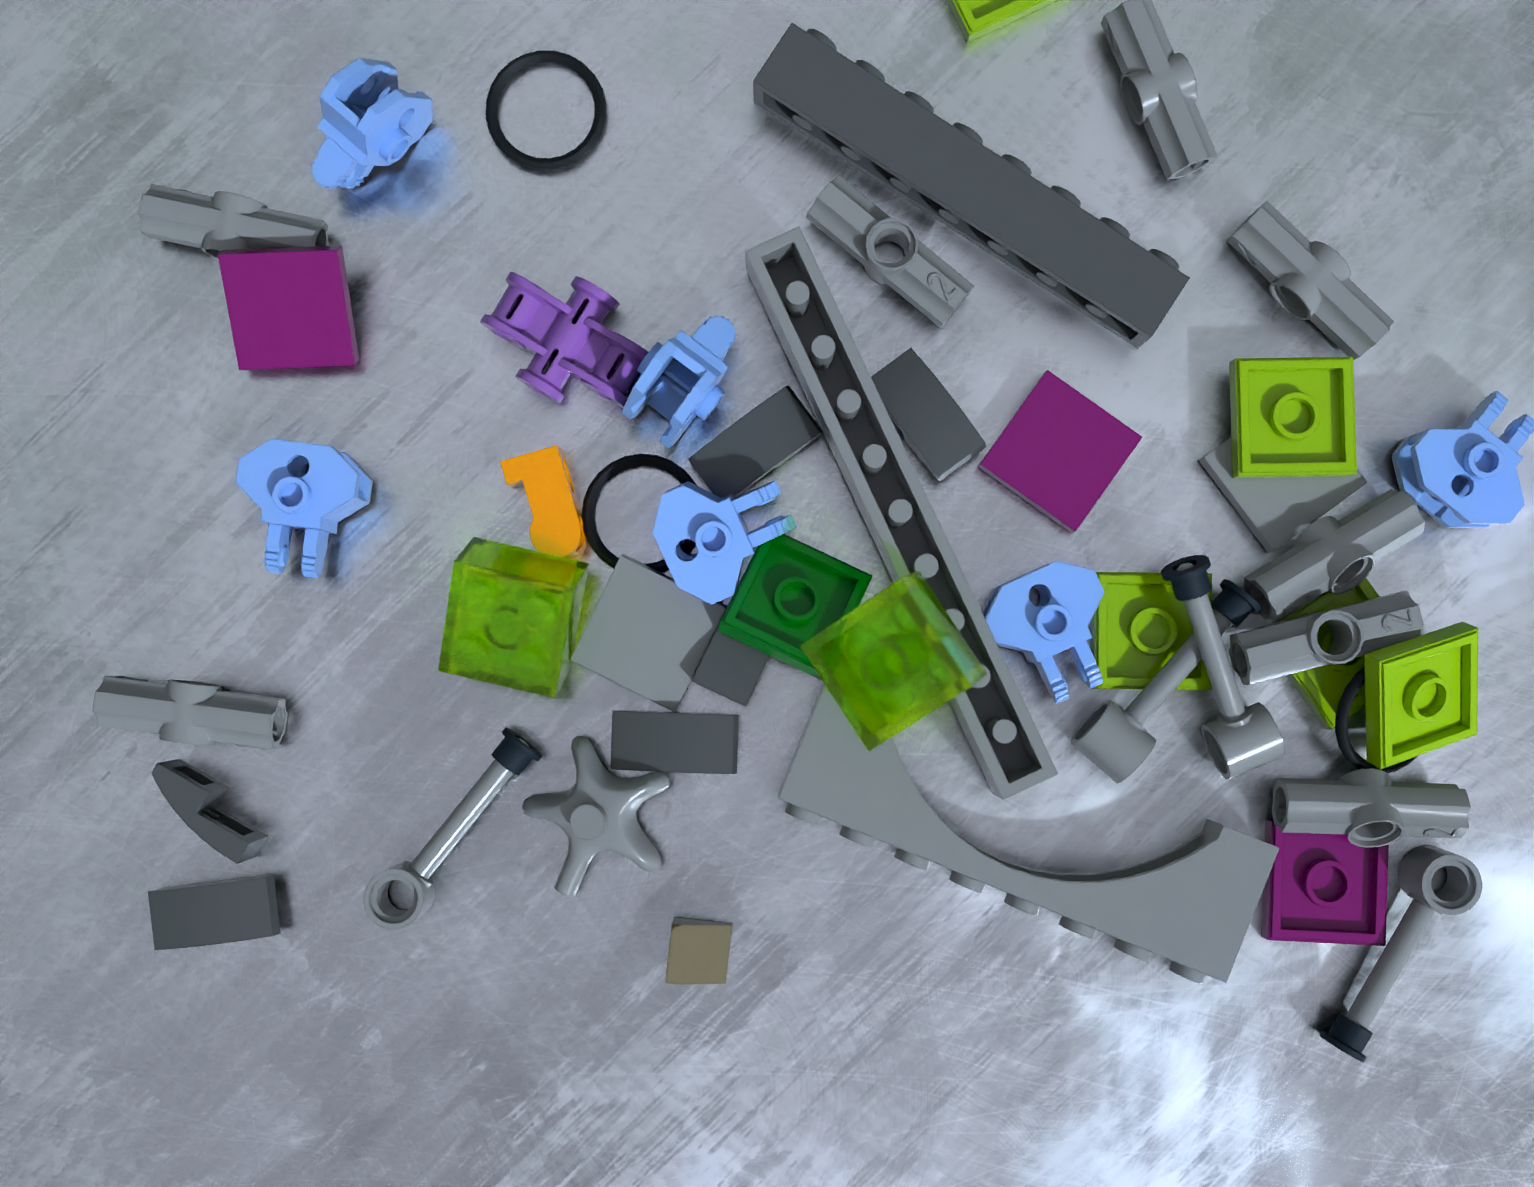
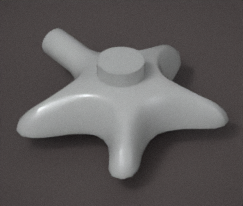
(598, 815)

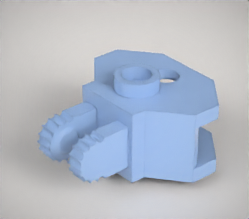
(366, 122)
(683, 377)
(1466, 468)
(295, 500)
(718, 533)
(1054, 625)

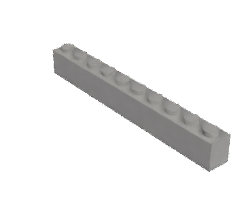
(893, 498)

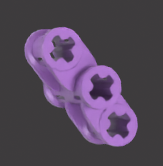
(566, 339)

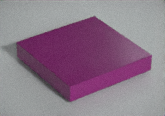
(289, 307)
(1060, 451)
(1325, 890)

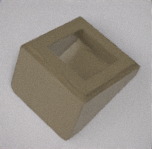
(698, 952)

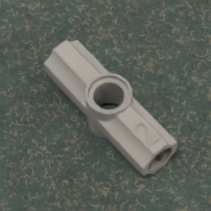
(1158, 88)
(224, 222)
(861, 225)
(1310, 281)
(1334, 554)
(1293, 643)
(190, 712)
(1370, 808)

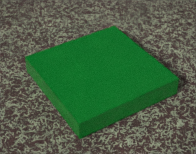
(789, 598)

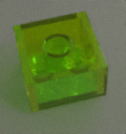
(512, 616)
(893, 660)

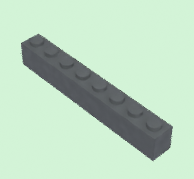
(968, 185)

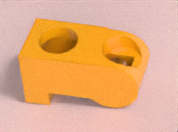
(552, 500)

